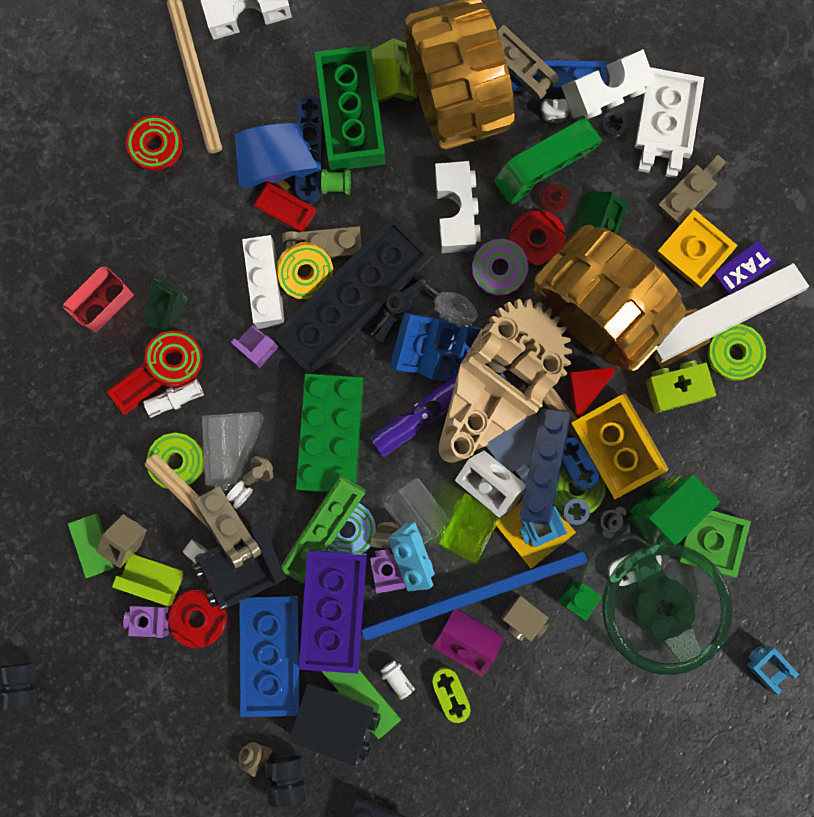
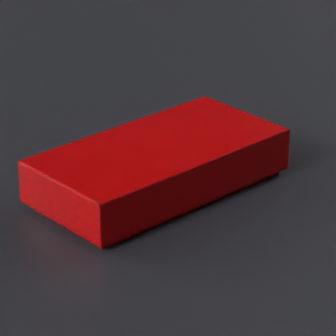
(285, 207)
(133, 389)

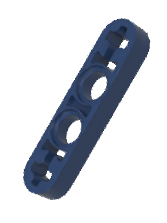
(316, 146)

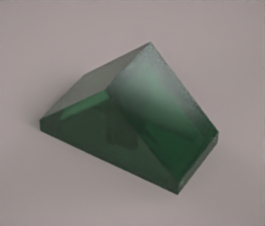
(163, 305)

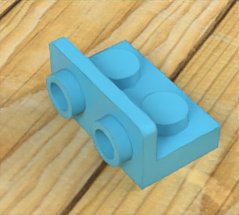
(412, 557)

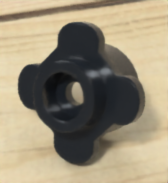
(606, 519)

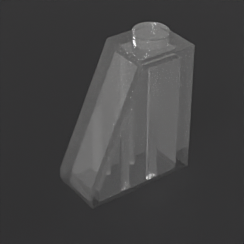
(228, 445)

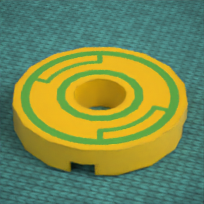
(297, 256)

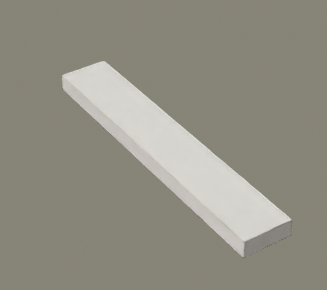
(732, 311)

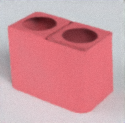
(85, 297)

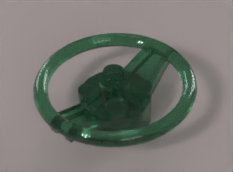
(675, 625)

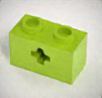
(696, 381)

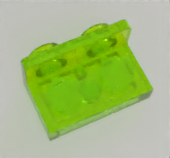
(468, 528)

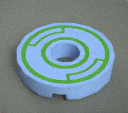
(361, 540)

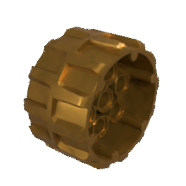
(460, 72)
(610, 297)

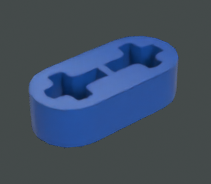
(584, 461)

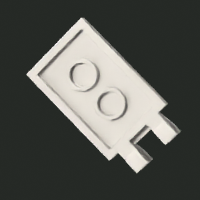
(668, 119)

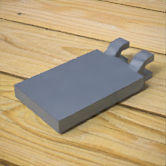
(515, 445)

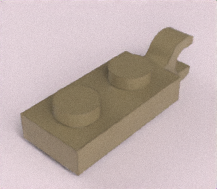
(690, 191)

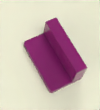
(468, 642)

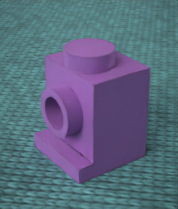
(382, 582)
(157, 621)

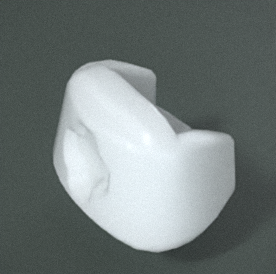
(554, 110)

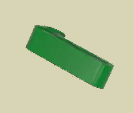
(545, 159)

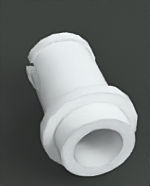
(397, 679)

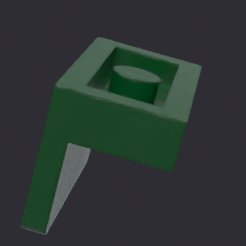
(601, 210)

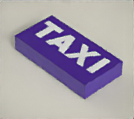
(743, 268)

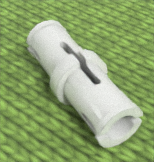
(173, 398)

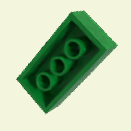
(350, 108)
(329, 431)
(672, 510)

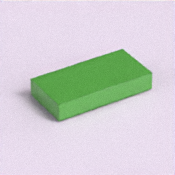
(86, 537)

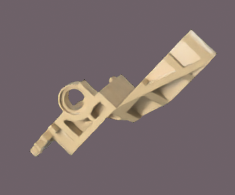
(488, 398)

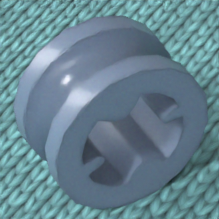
(581, 505)

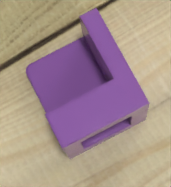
(255, 346)

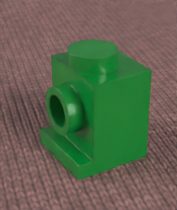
(579, 599)

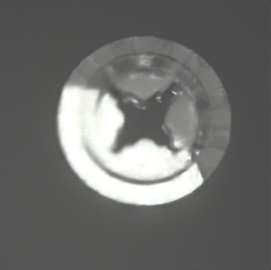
(455, 308)

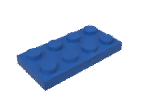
(269, 656)

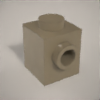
(121, 541)
(525, 619)

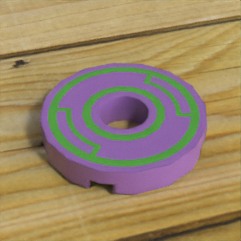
(500, 250)

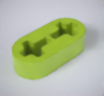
(444, 697)

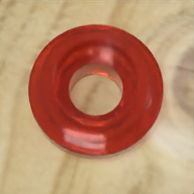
(555, 206)

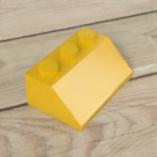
(620, 446)

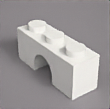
(223, 14)
(590, 93)
(455, 183)
(263, 282)

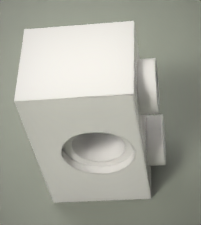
(491, 483)

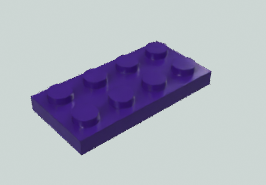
(332, 611)

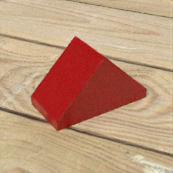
(585, 387)

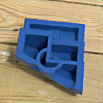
(272, 154)
(431, 346)

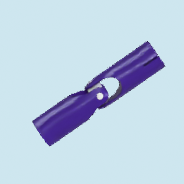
(408, 424)

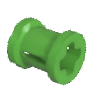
(336, 181)

